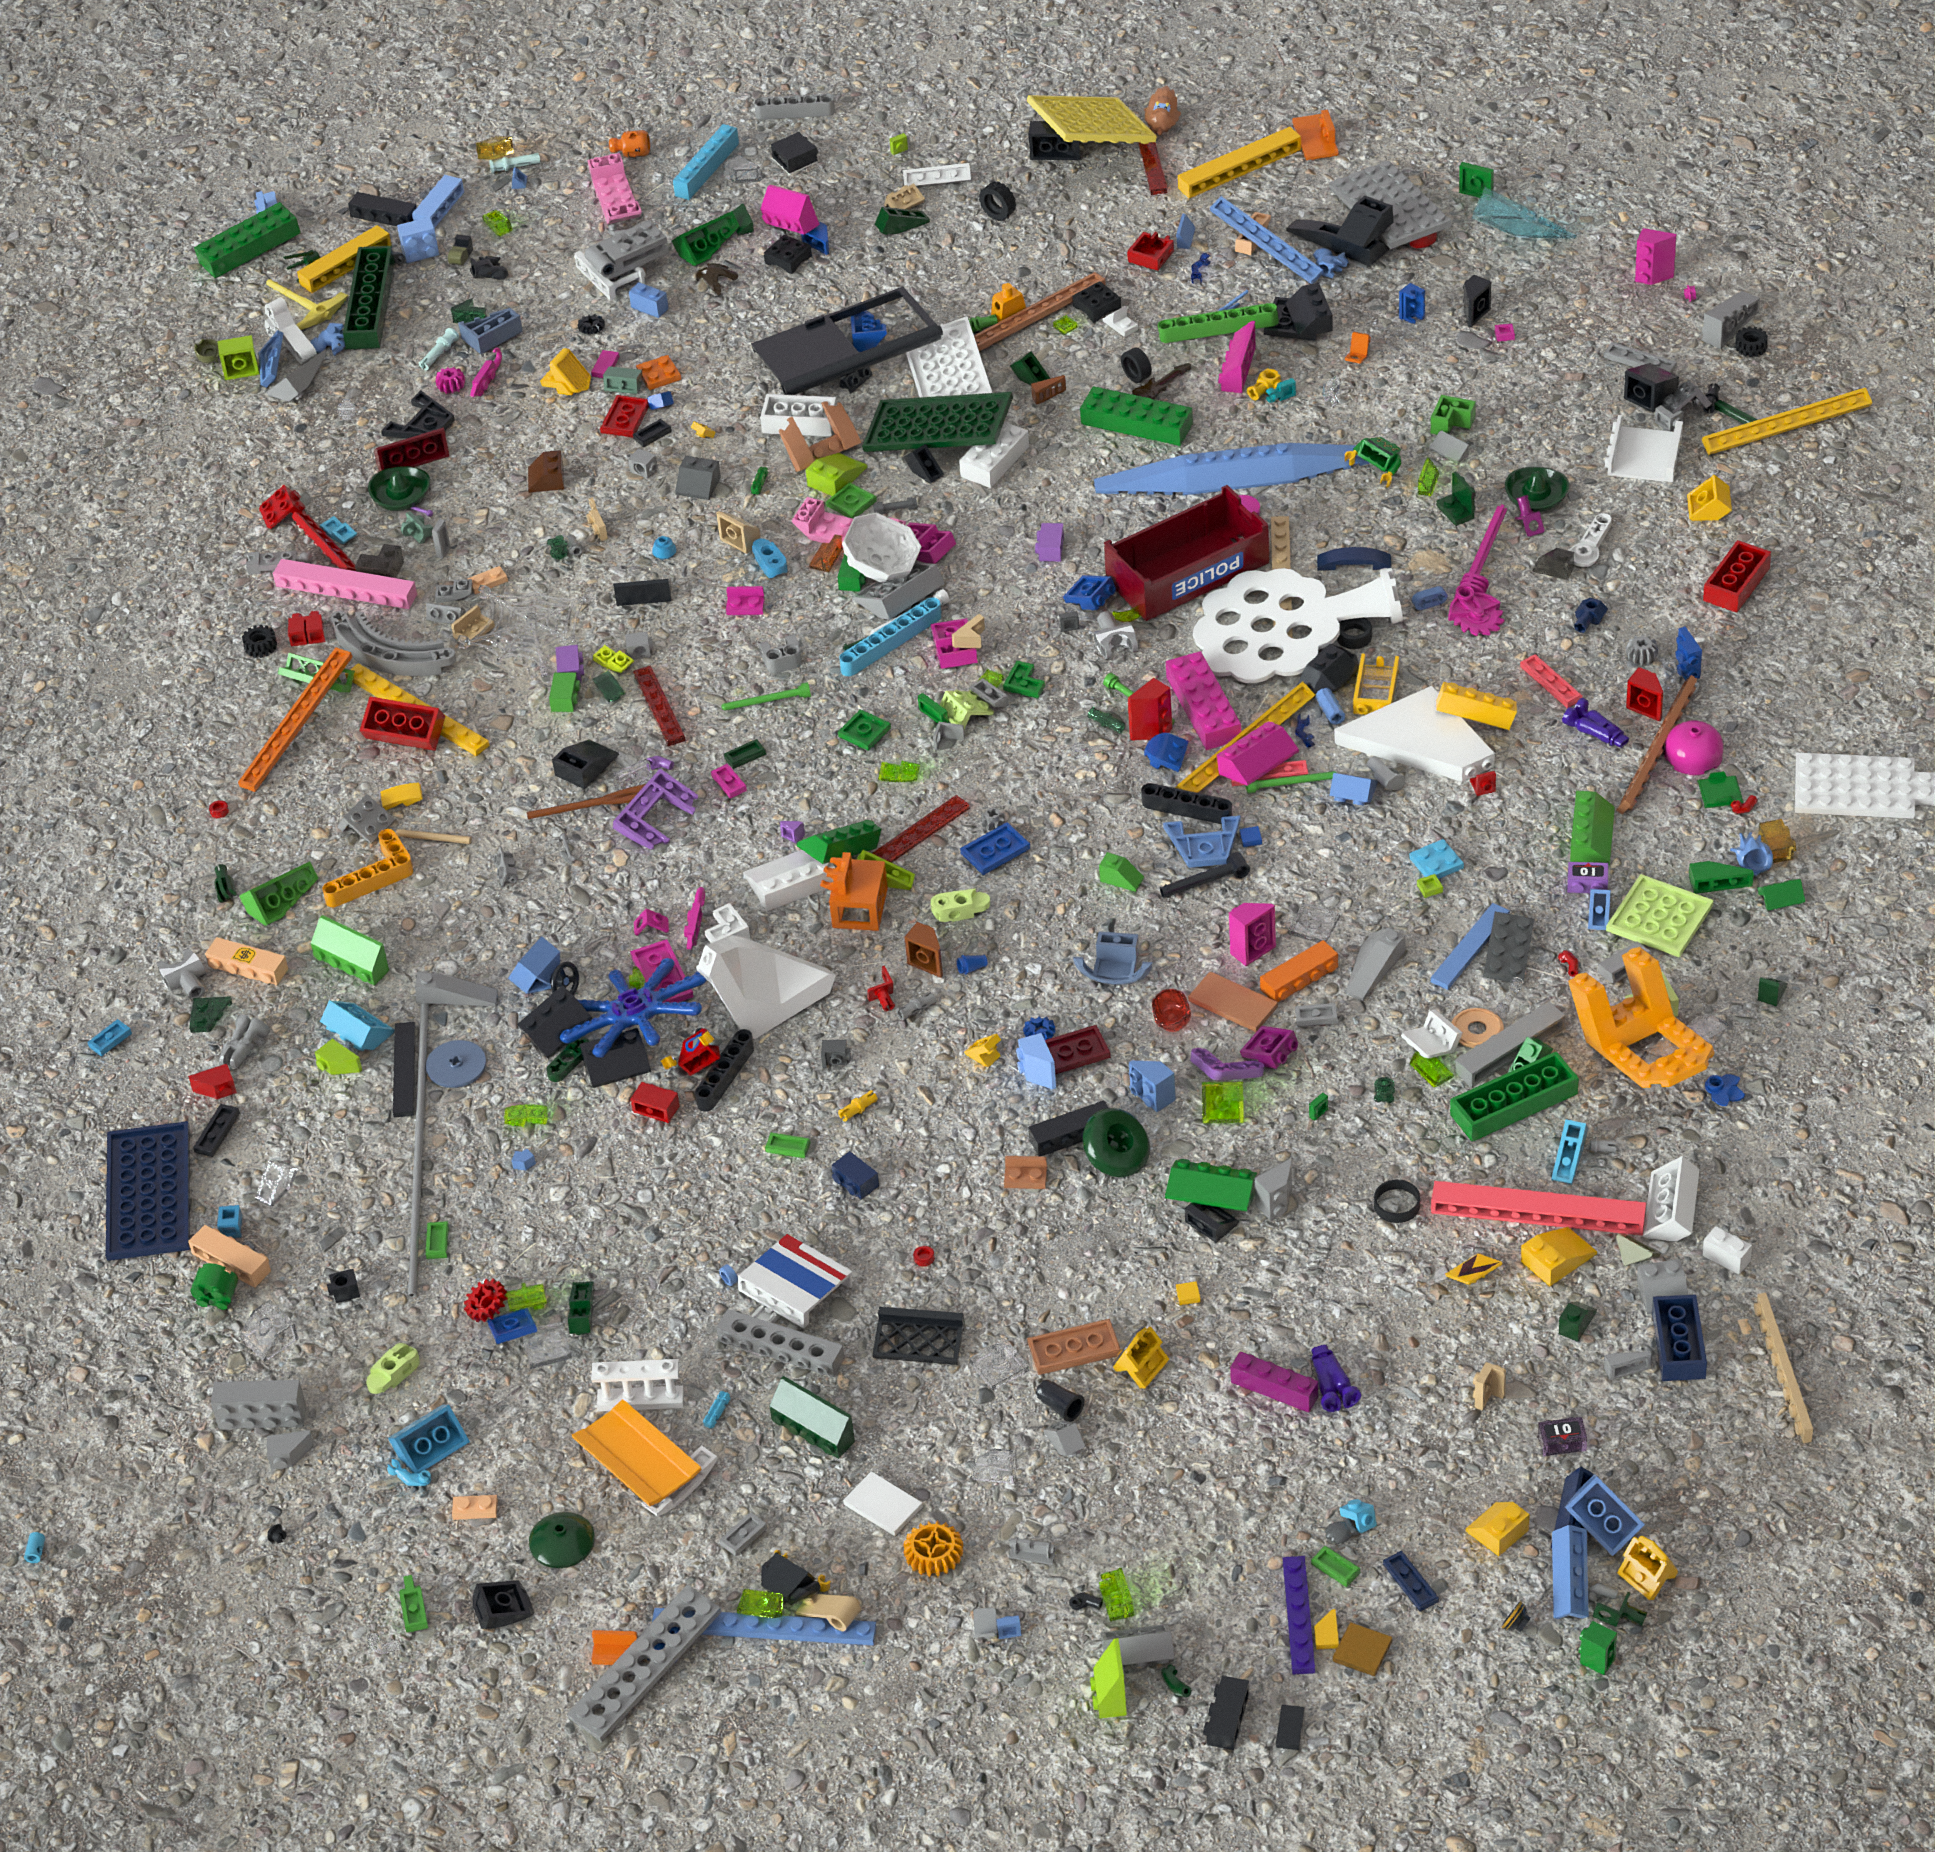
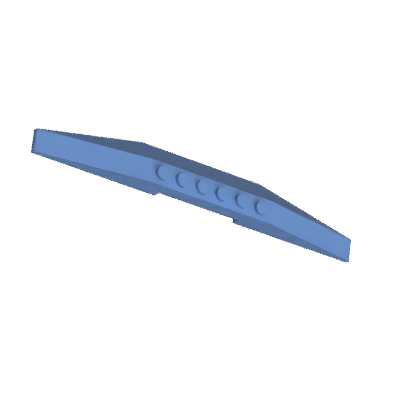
(1234, 467)

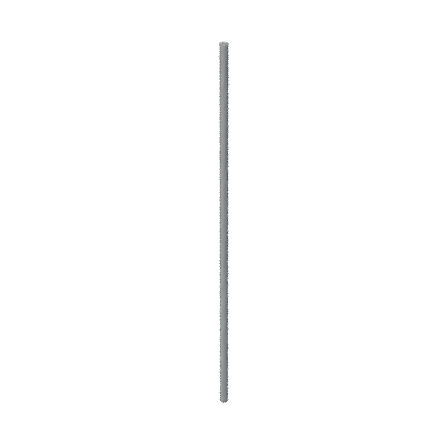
(418, 1150)

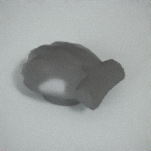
(1340, 1531)

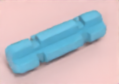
(716, 1409)

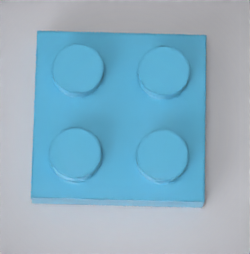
(1436, 859)

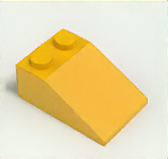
(1555, 1254)

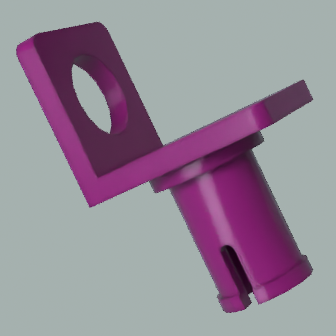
(1528, 515)

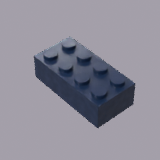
(1679, 1337)

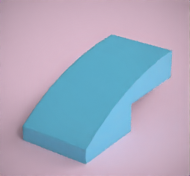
(337, 531)

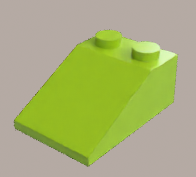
(833, 473)
(1109, 1683)

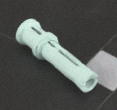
(507, 163)
(443, 344)

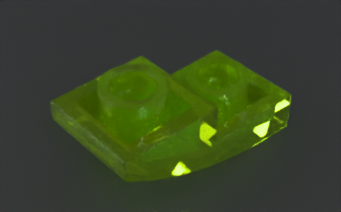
(899, 773)
(636, 979)
(519, 1114)

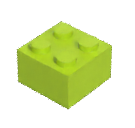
(238, 357)

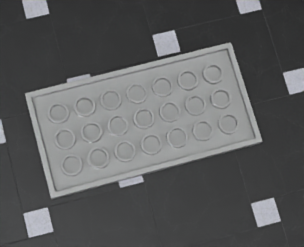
(1412, 210)

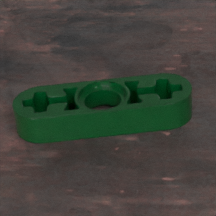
(566, 1067)

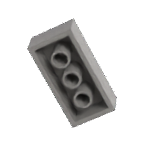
(258, 1404)

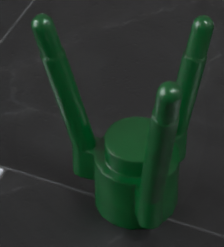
(310, 257)

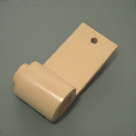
(837, 1609)

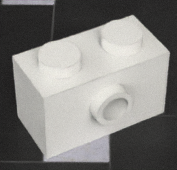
(1727, 1250)

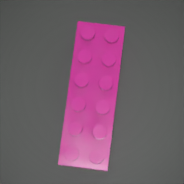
(1203, 700)

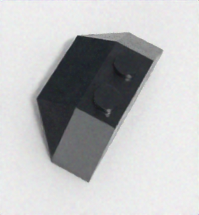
(1330, 669)

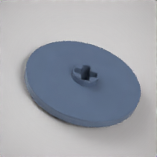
(469, 1066)

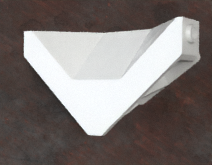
(762, 983)

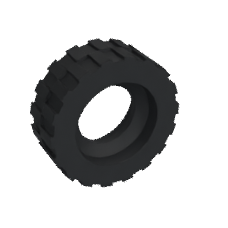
(991, 207)

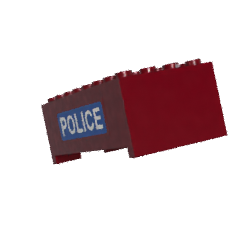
(1187, 554)

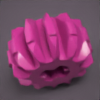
(450, 380)

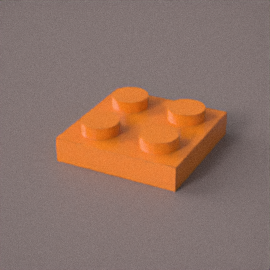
(659, 372)

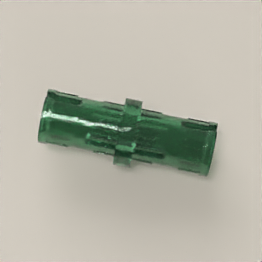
(1106, 720)

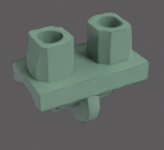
(415, 527)

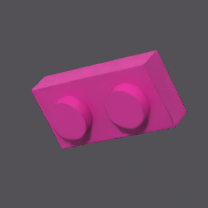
(728, 781)

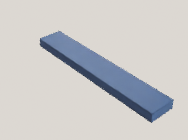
(1466, 949)

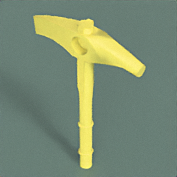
(318, 312)

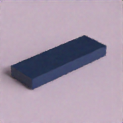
(1410, 1581)

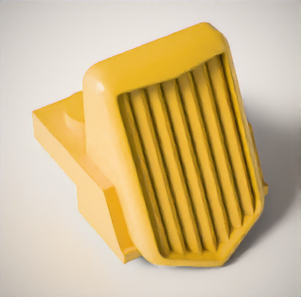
(566, 374)
(1646, 1567)

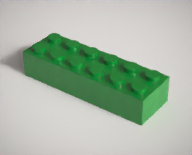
(247, 240)
(1136, 416)
(1514, 1096)

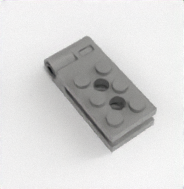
(627, 250)

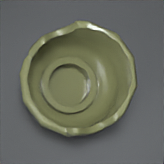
(207, 350)

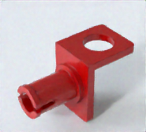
(882, 991)

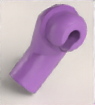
(658, 762)

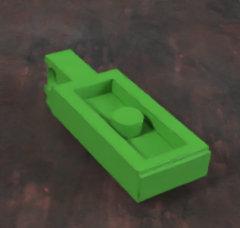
(413, 1606)

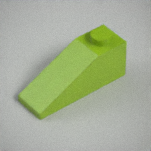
(896, 876)

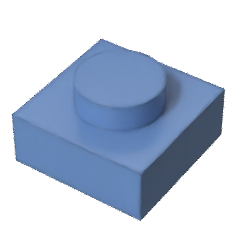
(1008, 1627)

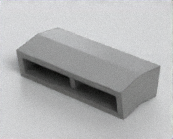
(1614, 968)

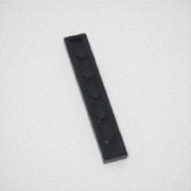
(404, 1069)

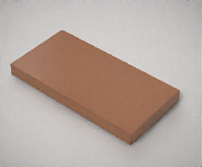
(1233, 1001)
(1073, 1346)

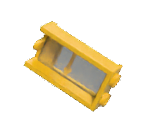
(1374, 685)

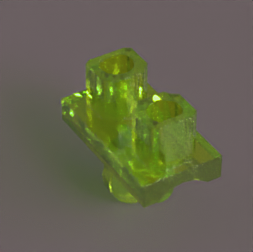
(526, 1297)

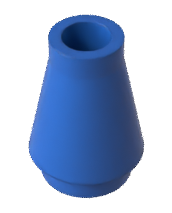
(970, 963)

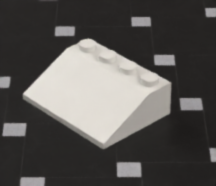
(787, 879)

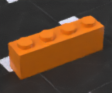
(1299, 971)

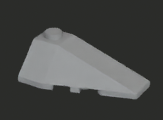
(297, 381)
(1374, 961)

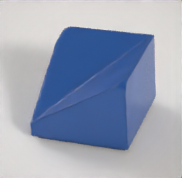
(660, 400)

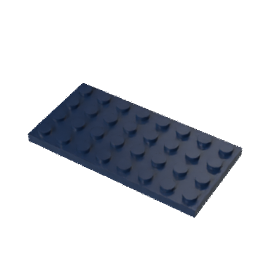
(148, 1191)

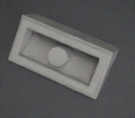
(1450, 447)
(990, 693)

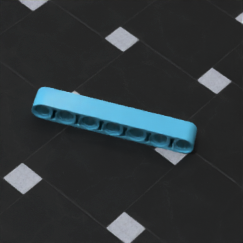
(890, 636)

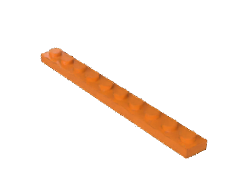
(295, 719)

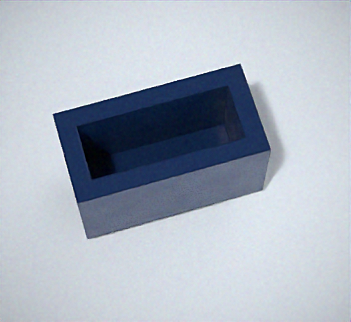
(855, 1175)

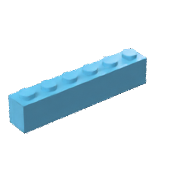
(706, 162)

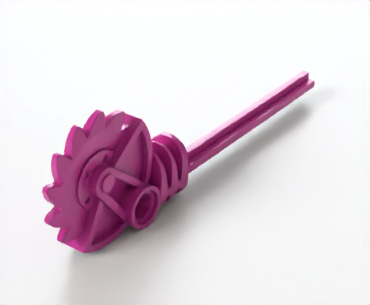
(1471, 605)

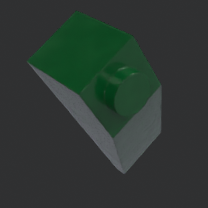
(899, 220)

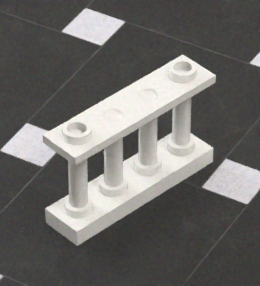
(603, 283)
(641, 1397)

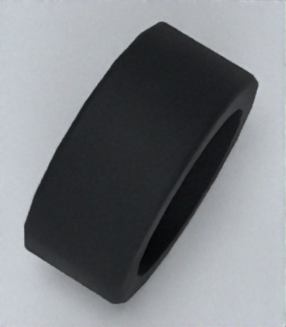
(1136, 365)
(1356, 641)

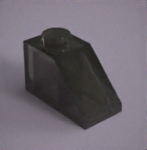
(1556, 563)

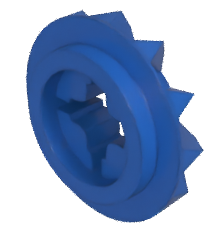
(1048, 1027)

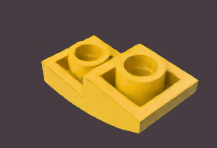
(405, 794)

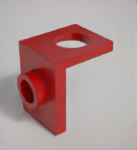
(1484, 783)

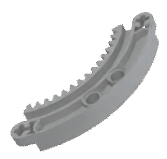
(386, 654)

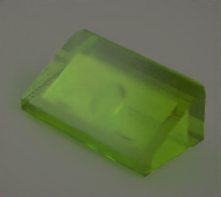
(1427, 478)
(1431, 1069)
(761, 1604)

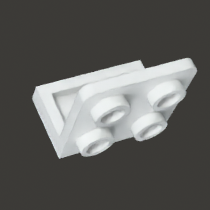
(1435, 1037)

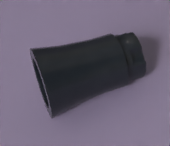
(1061, 1400)

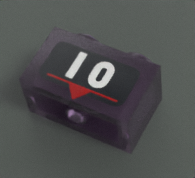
(1562, 1436)

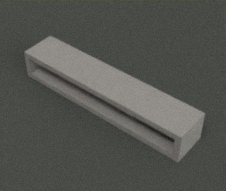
(1504, 1046)

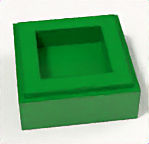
(1318, 1106)

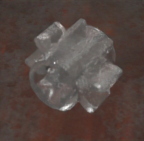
(347, 409)

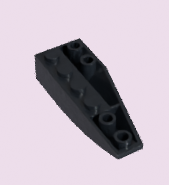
(1324, 235)

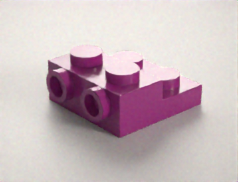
(1270, 1046)

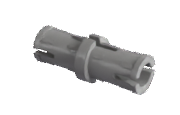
(916, 1005)

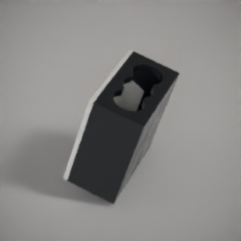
(794, 153)

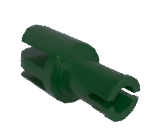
(224, 884)

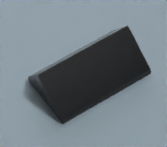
(642, 592)

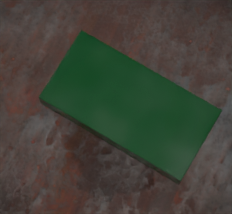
(744, 754)

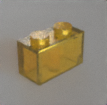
(494, 147)
(1778, 839)

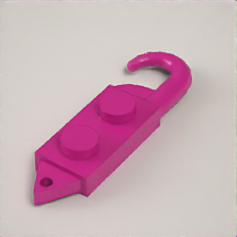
(486, 374)
(694, 919)

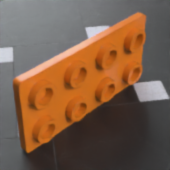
(1316, 135)

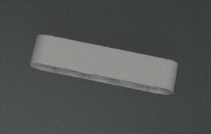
(794, 106)

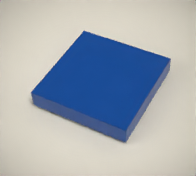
(512, 1325)

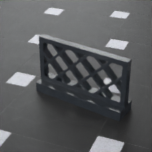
(919, 1319)

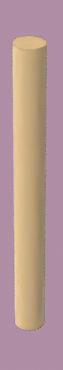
(433, 836)

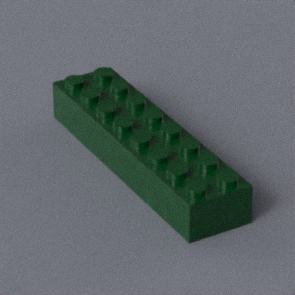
(368, 297)

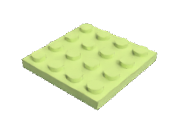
(1659, 915)

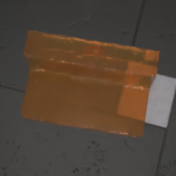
(827, 554)

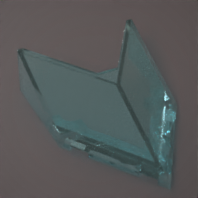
(1515, 218)

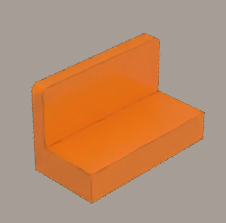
(610, 1645)

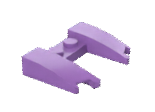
(660, 786)

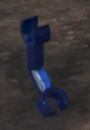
(1194, 267)
(1301, 734)

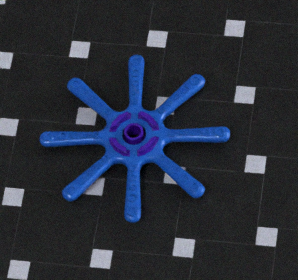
(635, 1007)

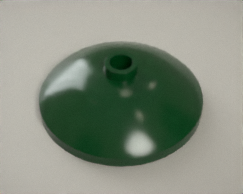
(564, 1547)

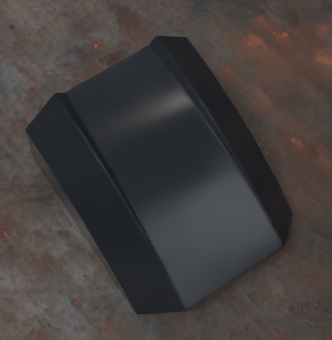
(501, 1603)

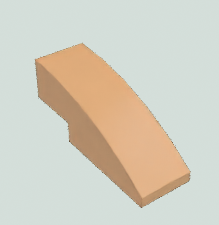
(1243, 244)

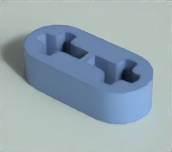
(1429, 598)

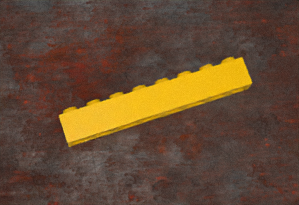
(1239, 162)

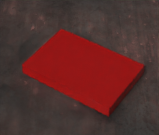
(624, 416)

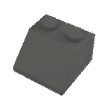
(697, 477)

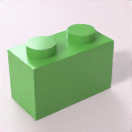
(564, 692)

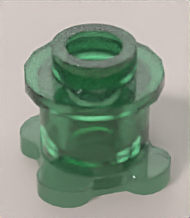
(558, 547)
(1384, 1090)

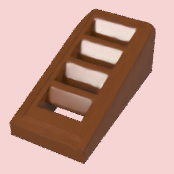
(1040, 391)

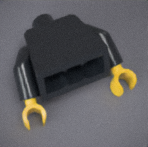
(789, 1579)

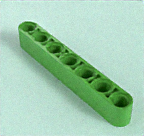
(1217, 322)

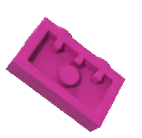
(745, 600)

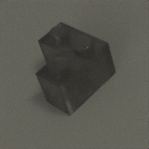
(386, 564)

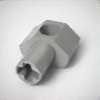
(1385, 774)

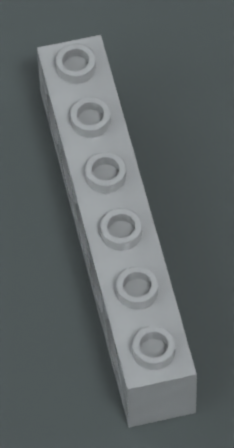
(780, 1343)

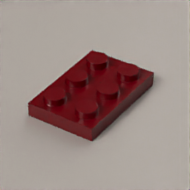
(1077, 1049)

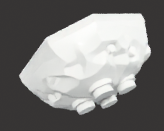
(880, 547)

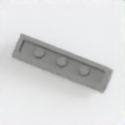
(1636, 357)

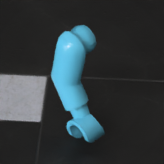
(410, 1479)

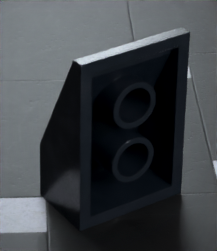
(1048, 145)

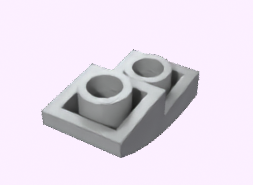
(460, 589)

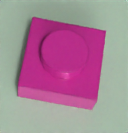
(1504, 332)

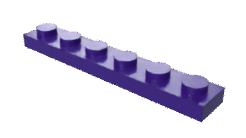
(1298, 1615)

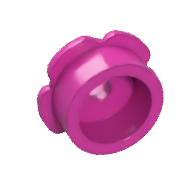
(1690, 293)

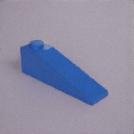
(866, 331)

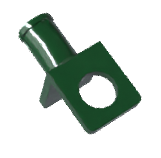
(1626, 1611)

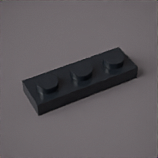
(216, 1130)

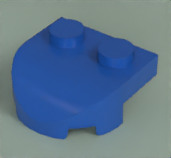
(1166, 750)

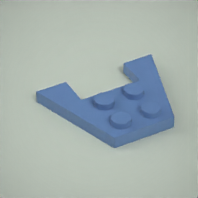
(1204, 848)

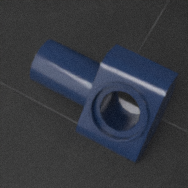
(1589, 612)

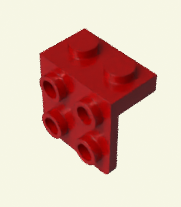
(280, 505)

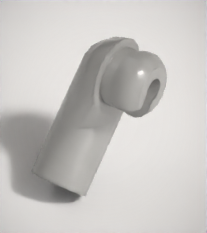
(1601, 1590)

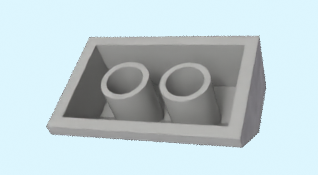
(1142, 1644)

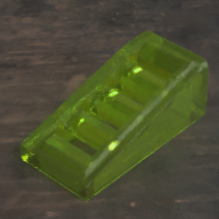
(497, 222)

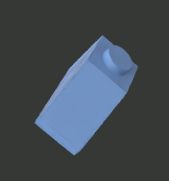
(1599, 909)

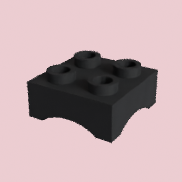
(787, 253)
(1096, 301)

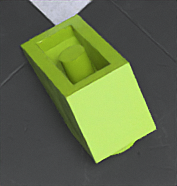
(337, 1059)

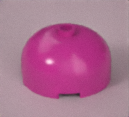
(1694, 747)

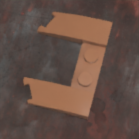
(844, 437)

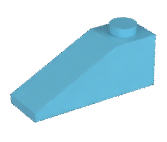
(1569, 1151)

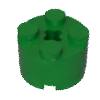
(214, 1286)

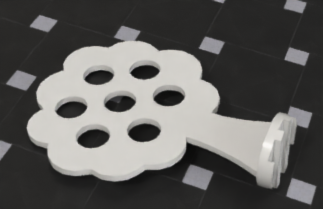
(1318, 612)

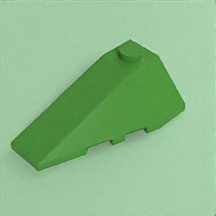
(274, 898)

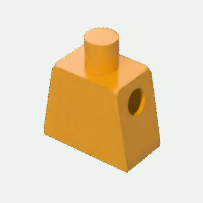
(1007, 302)

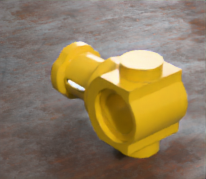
(1266, 380)

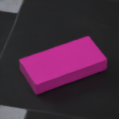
(606, 359)

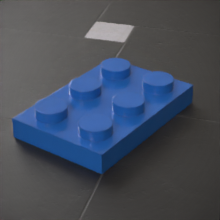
(995, 848)

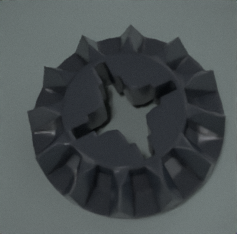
(585, 327)

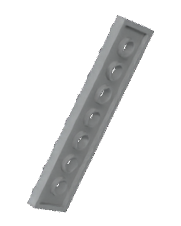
(645, 1676)

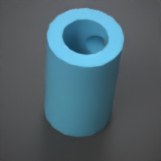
(34, 1547)

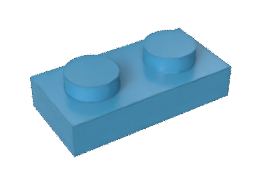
(109, 1037)

